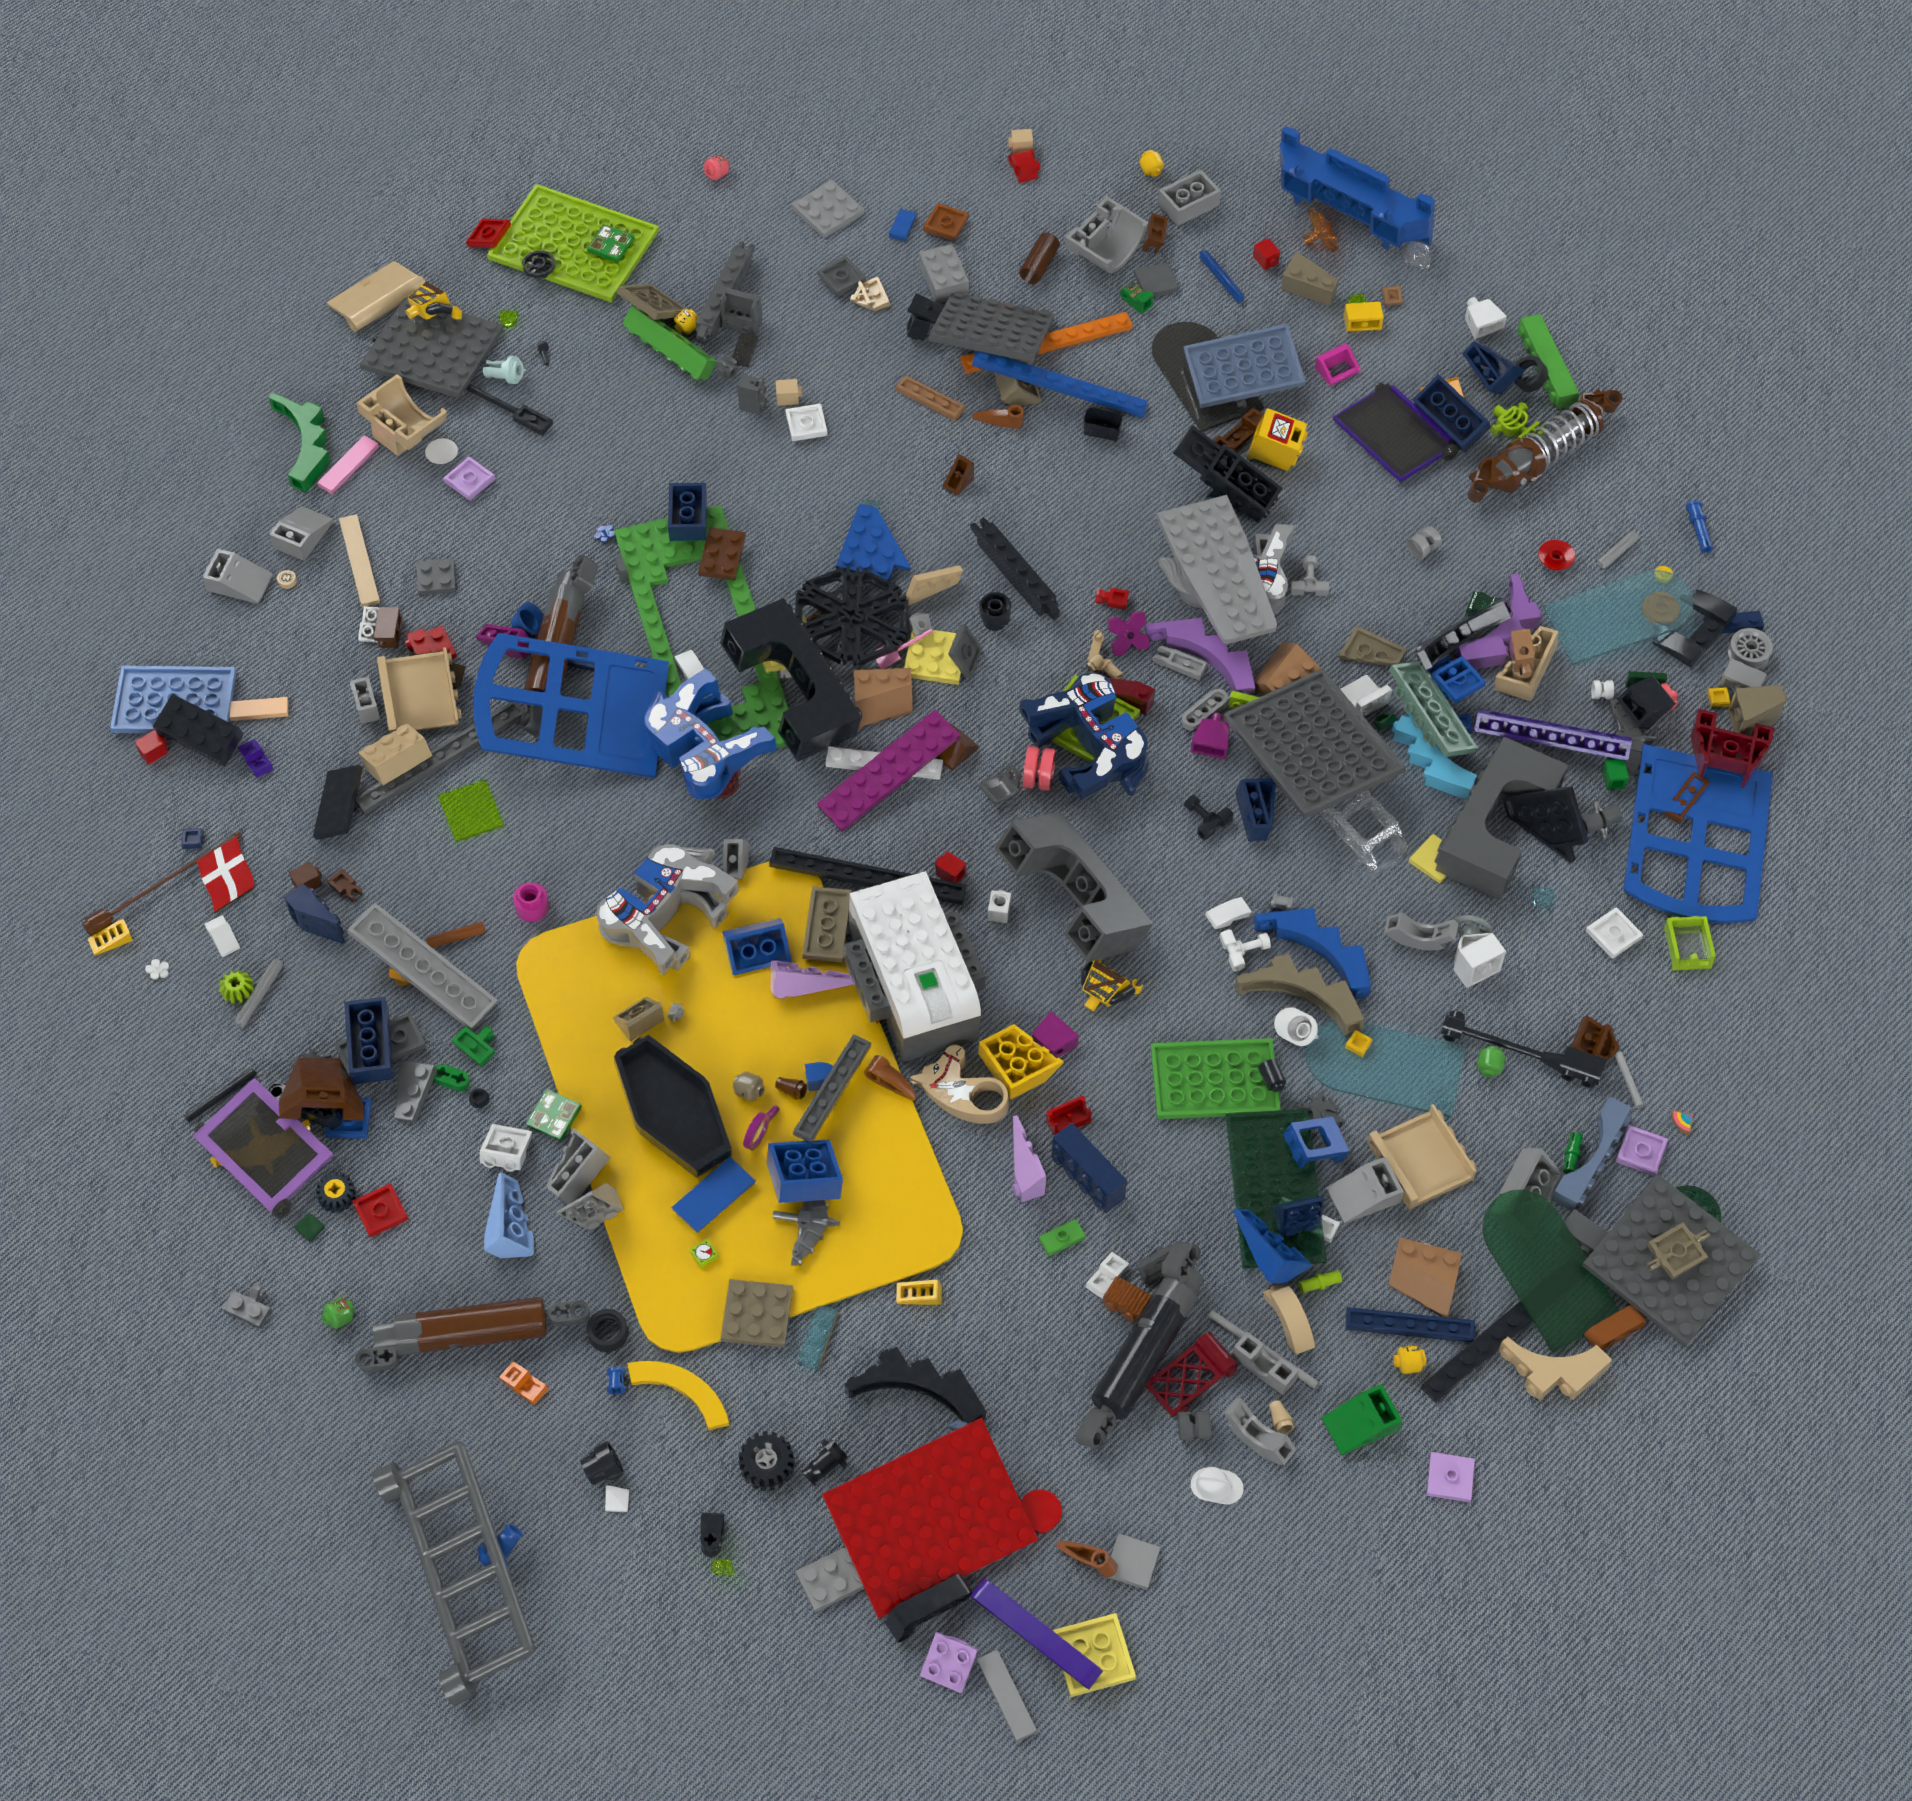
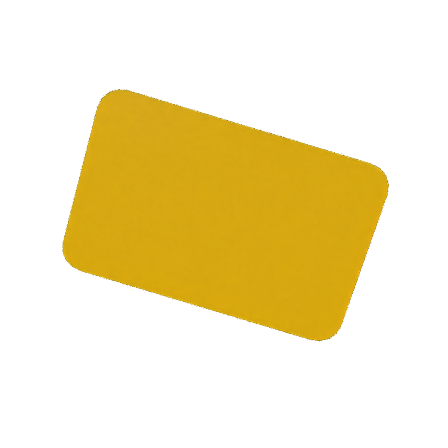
(893, 1193)

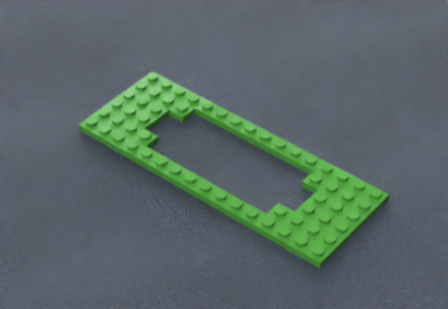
(645, 556)

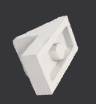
(222, 936)

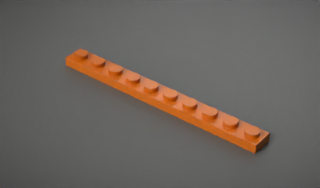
(1071, 336)

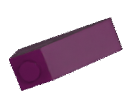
(489, 633)

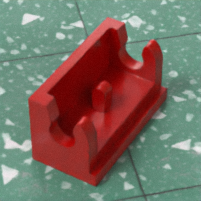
(1067, 1113)

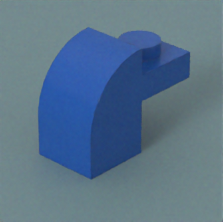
(816, 1074)

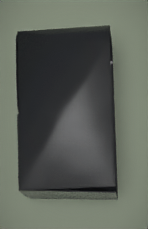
(1099, 418)

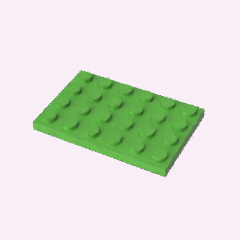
(1211, 1078)

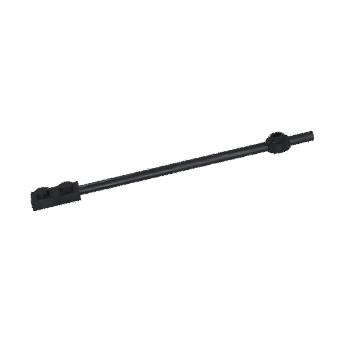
(525, 416)

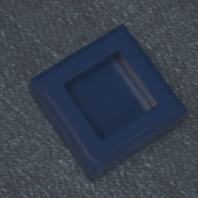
(192, 838)

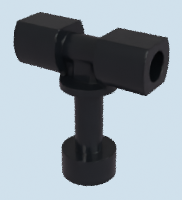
(1211, 820)

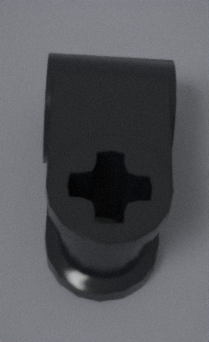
(711, 1531)

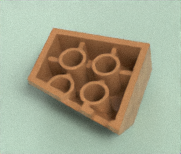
(1284, 667)
(882, 694)

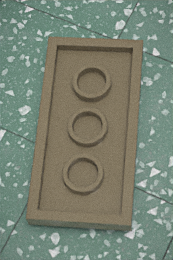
(826, 924)

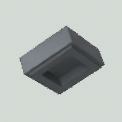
(621, 569)

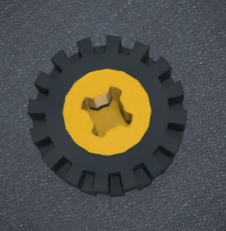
(343, 1193)

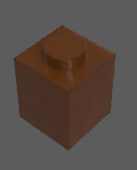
(306, 874)

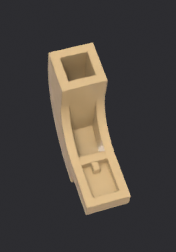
(1292, 1317)

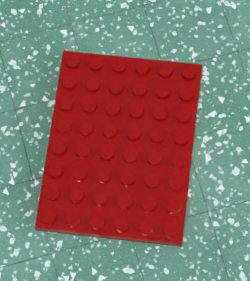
(929, 1516)

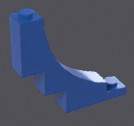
(1302, 928)

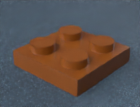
(946, 222)

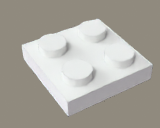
(806, 422)
(1614, 932)

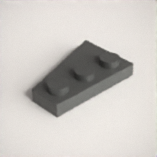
(412, 1089)

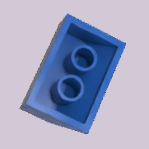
(756, 946)

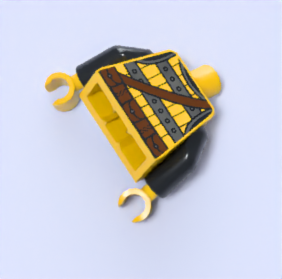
(430, 301)
(1105, 985)

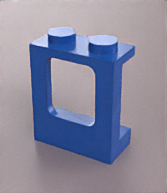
(1333, 1139)

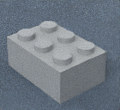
(1189, 197)
(943, 272)

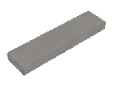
(1006, 1696)

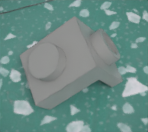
(919, 623)

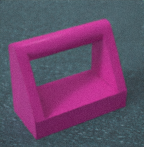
(1334, 357)

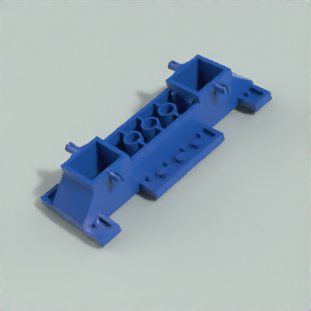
(1354, 191)

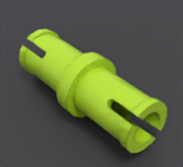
(1320, 1281)

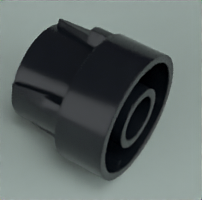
(995, 610)
(602, 1464)

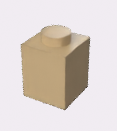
(1020, 140)
(788, 392)

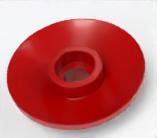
(1556, 549)

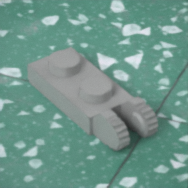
(1180, 662)

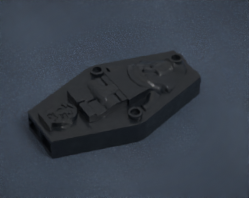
(672, 1105)

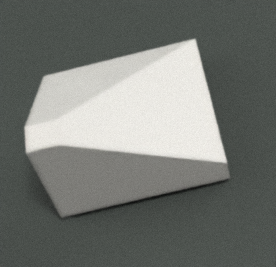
(616, 1499)

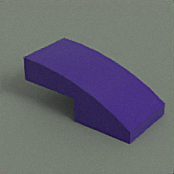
(255, 758)

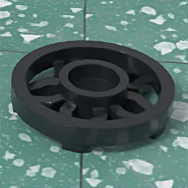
(538, 264)

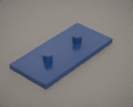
(713, 1195)

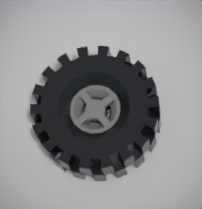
(766, 1450)

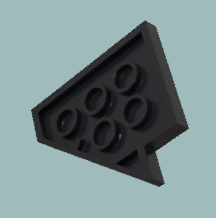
(1549, 817)

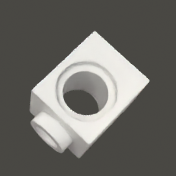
(999, 913)

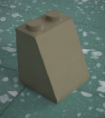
(1756, 705)

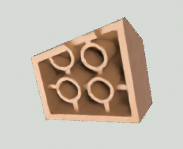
(1425, 1274)

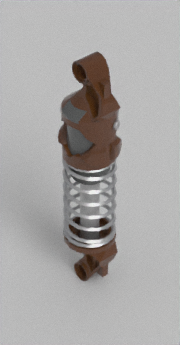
(1530, 456)

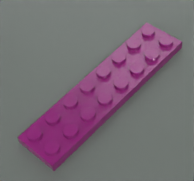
(888, 770)

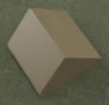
(639, 1017)

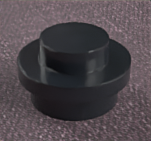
(479, 1098)

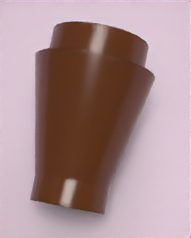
(792, 1087)

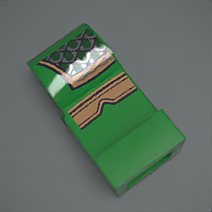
(1137, 297)

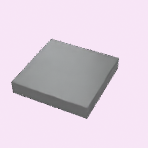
(1134, 1560)

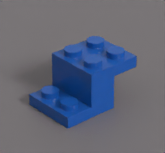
(1456, 678)

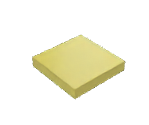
(1425, 858)

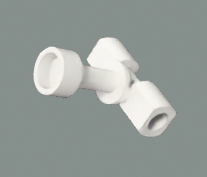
(1237, 948)

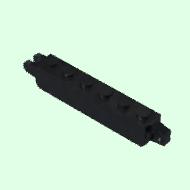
(1016, 569)

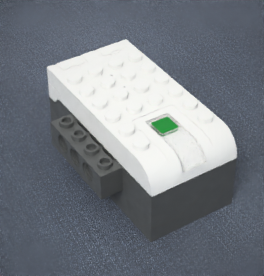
(914, 966)

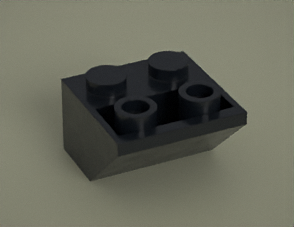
(1646, 702)

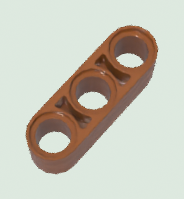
(1615, 1327)

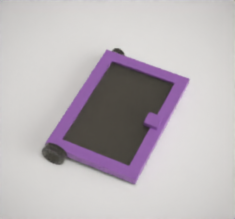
(261, 1150)

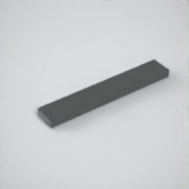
(832, 1088)

